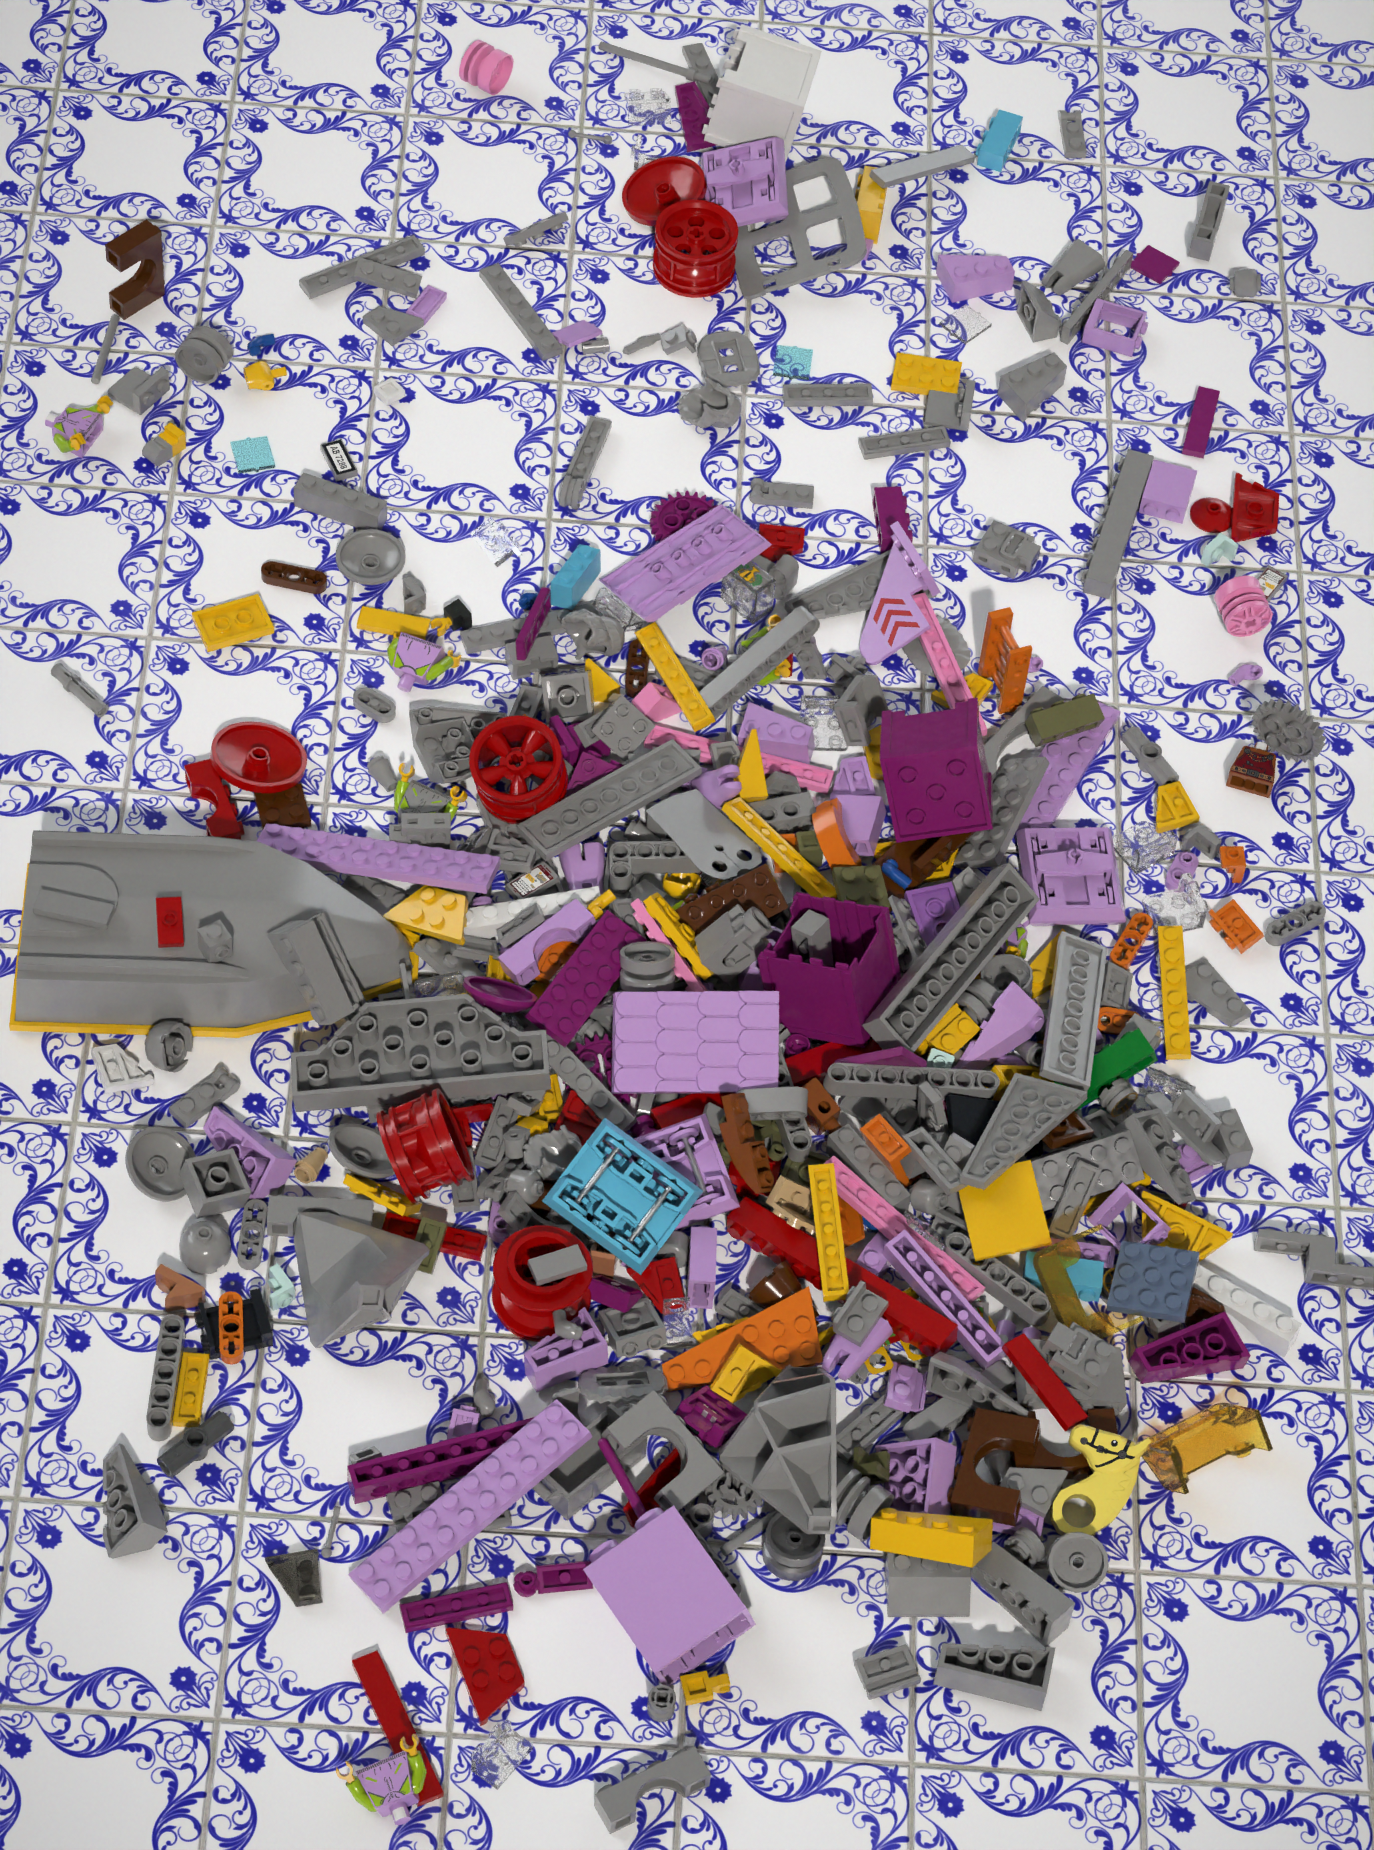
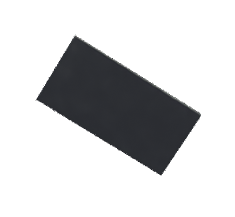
(970, 1117)

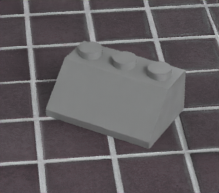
(926, 1587)

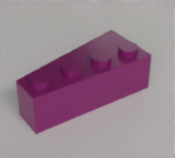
(1193, 1351)

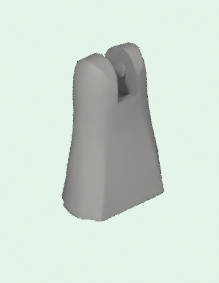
(1073, 267)

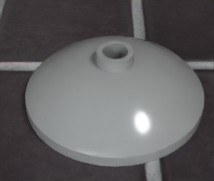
(370, 557)
(360, 1150)
(166, 1153)

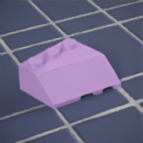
(920, 1475)

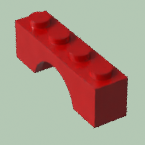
(207, 785)

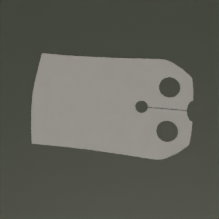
(699, 828)

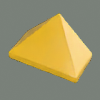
(603, 684)

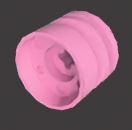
(486, 67)
(1243, 606)

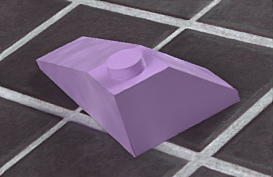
(1010, 1025)
(261, 1160)

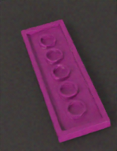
(583, 980)

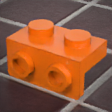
(1236, 926)

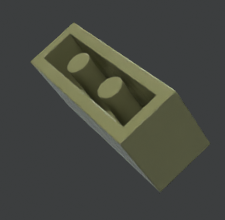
(1064, 719)

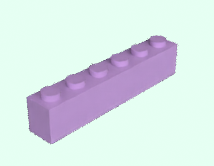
(944, 1298)

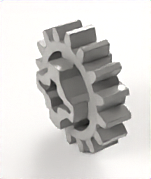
(732, 1500)

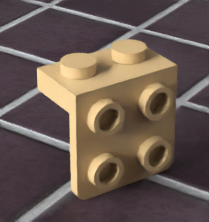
(792, 1202)

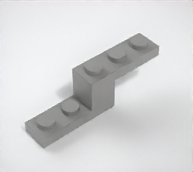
(927, 1157)
(1319, 1258)

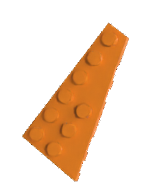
(779, 1334)

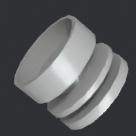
(1007, 968)
(859, 1504)

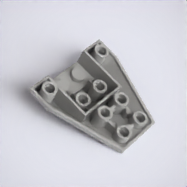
(445, 740)

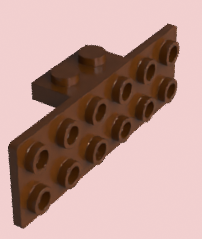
(919, 859)
(749, 890)

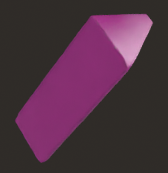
(613, 1293)
(563, 1577)

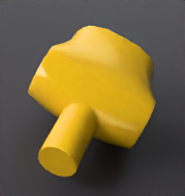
(261, 376)

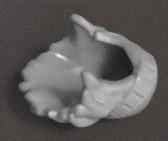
(710, 406)
(593, 633)
(551, 1152)

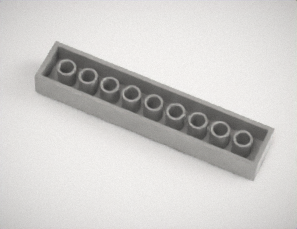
(952, 960)

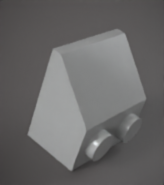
(1037, 313)
(568, 696)

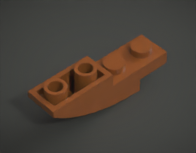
(746, 1154)

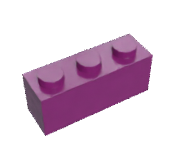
(889, 508)

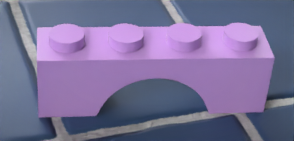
(568, 924)

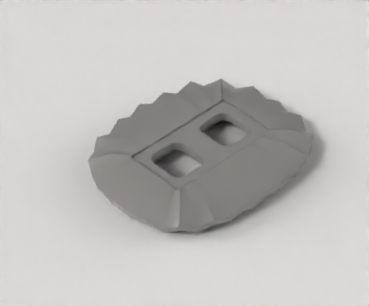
(744, 357)
(956, 642)
(650, 1379)

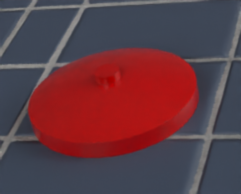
(661, 185)
(258, 757)

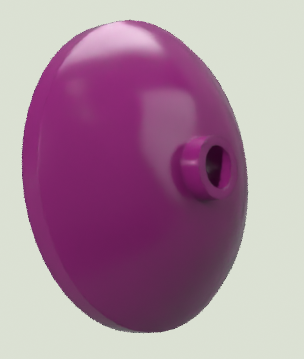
(499, 994)

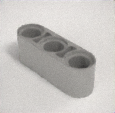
(776, 1103)

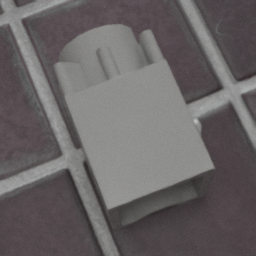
(733, 941)

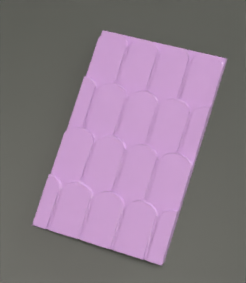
(685, 563)
(694, 1041)

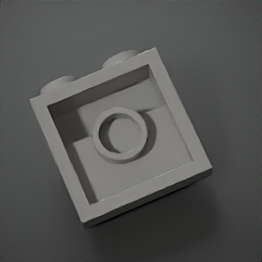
(633, 1330)

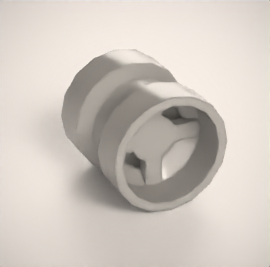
(661, 1709)

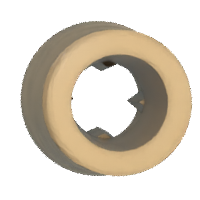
(310, 1166)

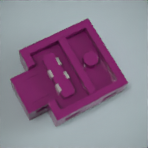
(710, 1416)

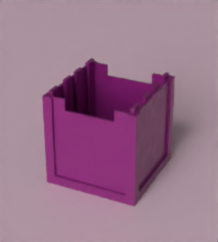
(936, 772)
(837, 1000)

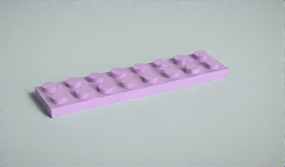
(1068, 763)

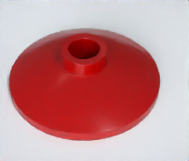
(1211, 515)

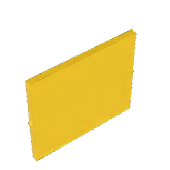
(1005, 1214)

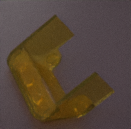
(1051, 1270)
(1202, 1440)

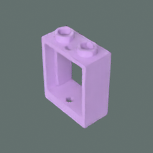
(1119, 315)
(1115, 1205)

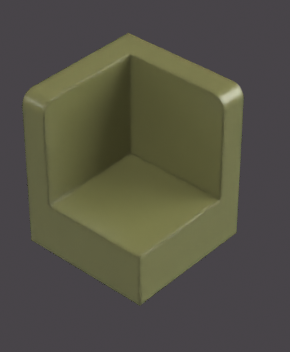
(808, 847)
(873, 1465)

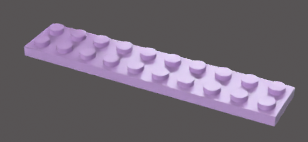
(384, 858)
(470, 1506)

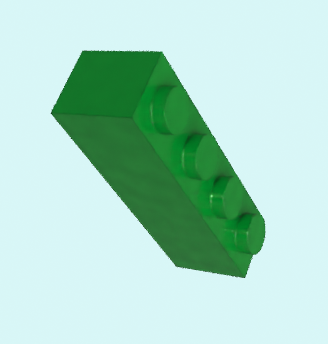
(1118, 1061)

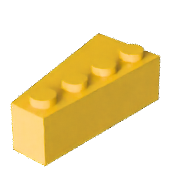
(871, 203)
(932, 1536)

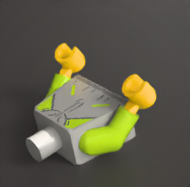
(781, 670)
(419, 798)

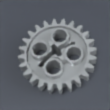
(1288, 730)

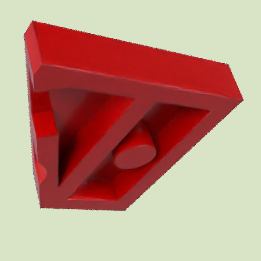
(783, 540)
(660, 1282)

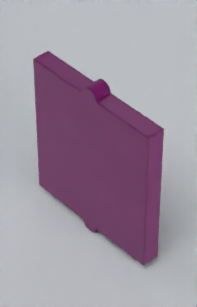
(1154, 264)

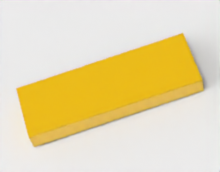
(390, 622)
(191, 1389)

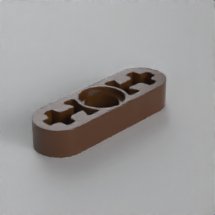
(300, 585)
(632, 675)

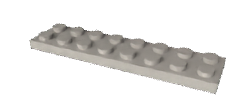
(608, 800)
(1073, 1012)

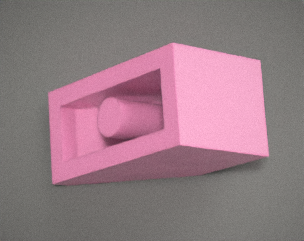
(656, 702)

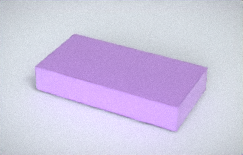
(427, 303)

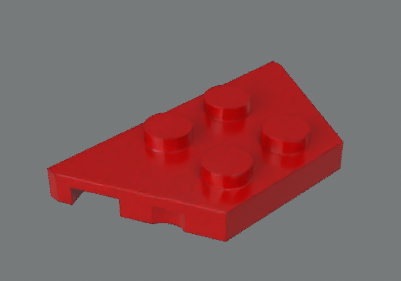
(1253, 510)
(578, 1118)
(486, 1669)

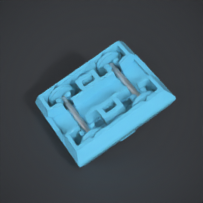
(622, 1196)

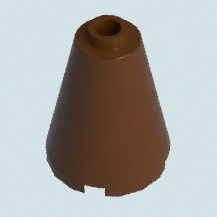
(777, 1287)

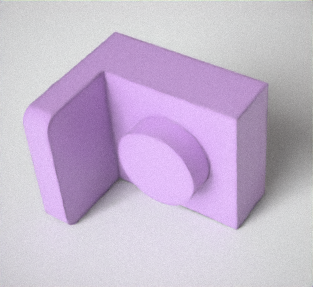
(463, 1421)

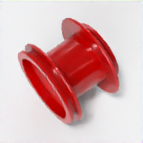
(519, 1301)

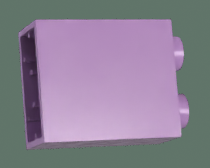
(668, 1594)

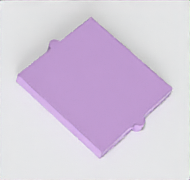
(577, 333)

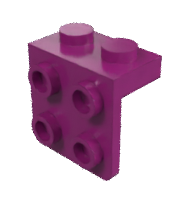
(571, 744)
(589, 770)

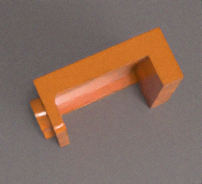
(888, 1147)

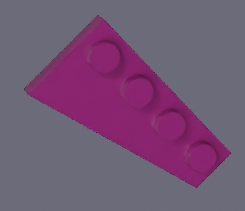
(693, 115)

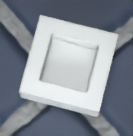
(389, 391)

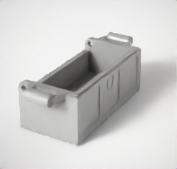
(586, 1470)

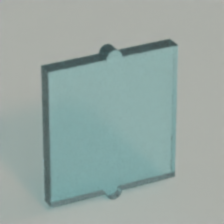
(793, 362)
(252, 454)

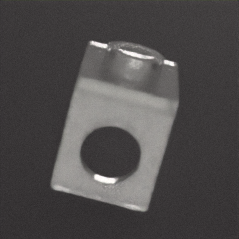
(638, 157)
(677, 1321)

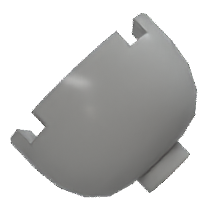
(168, 1045)
(205, 1247)

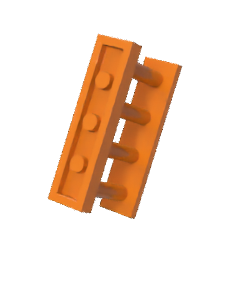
(1008, 676)

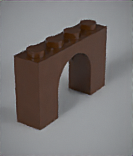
(147, 284)
(988, 1433)
(1077, 1465)

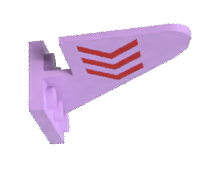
(894, 614)

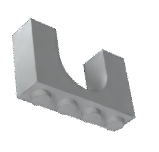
(1109, 1394)
(654, 1417)

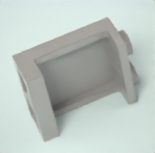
(859, 707)

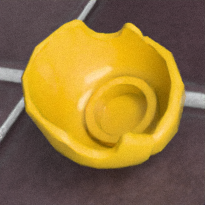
(681, 884)

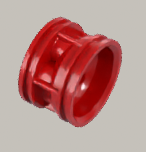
(697, 228)
(425, 1145)

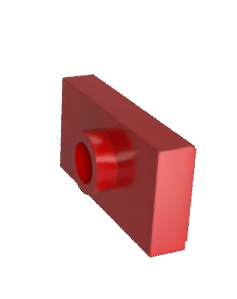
(169, 922)

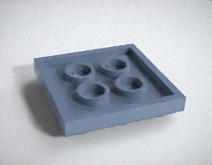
(1153, 1281)

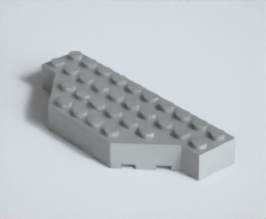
(415, 1046)

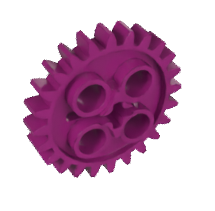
(677, 512)
(589, 1053)

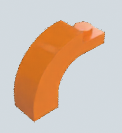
(832, 835)

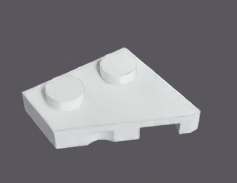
(118, 1070)

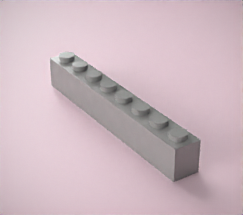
(1117, 524)

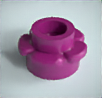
(526, 1590)

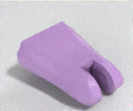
(718, 784)
(584, 870)
(853, 1356)

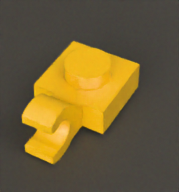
(700, 1688)

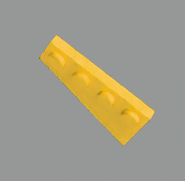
(680, 933)

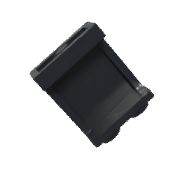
(255, 1325)

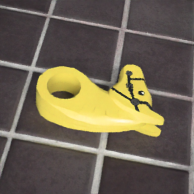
(1107, 1490)

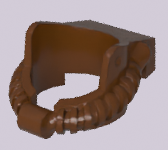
(1201, 1308)

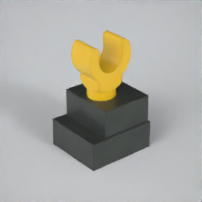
(455, 616)

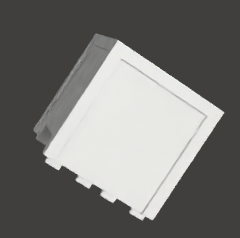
(761, 89)

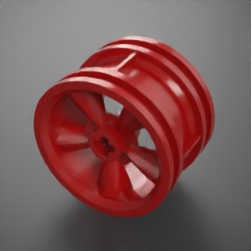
(515, 742)

